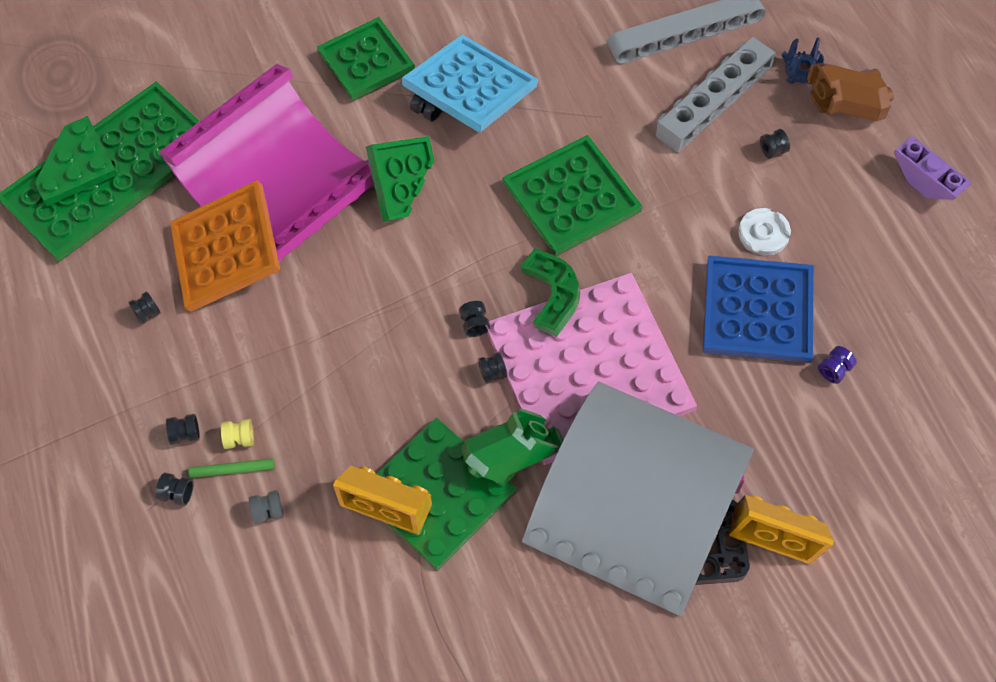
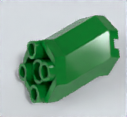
(511, 447)

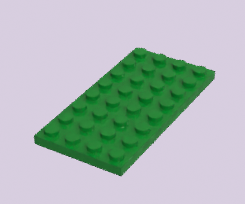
(133, 142)

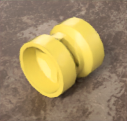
(237, 433)

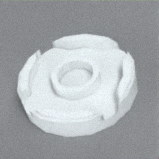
(764, 232)

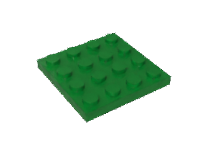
(572, 195)
(458, 498)

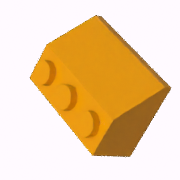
(383, 498)
(780, 529)

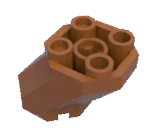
(849, 91)

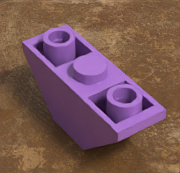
(929, 172)

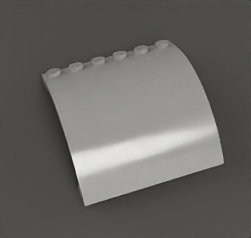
(637, 496)

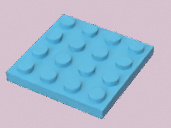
(470, 83)

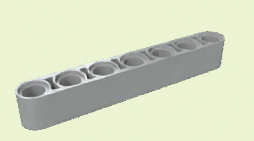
(684, 28)

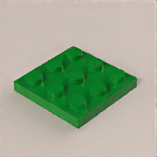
(365, 58)

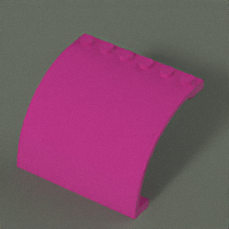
(276, 140)

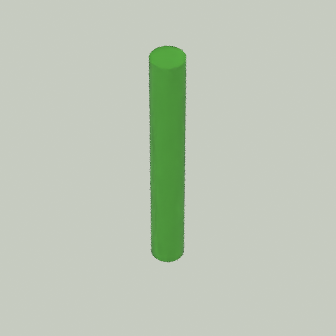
(231, 468)

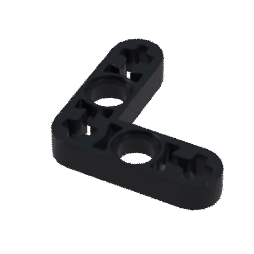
(726, 556)

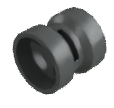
(266, 507)

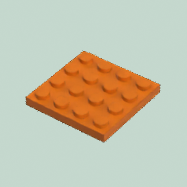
(224, 246)

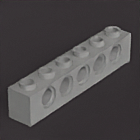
(714, 94)

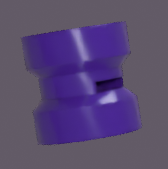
(835, 366)

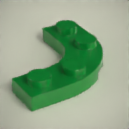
(564, 286)

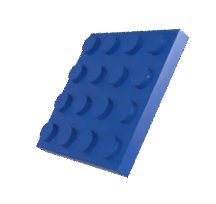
(759, 309)

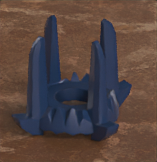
(794, 61)

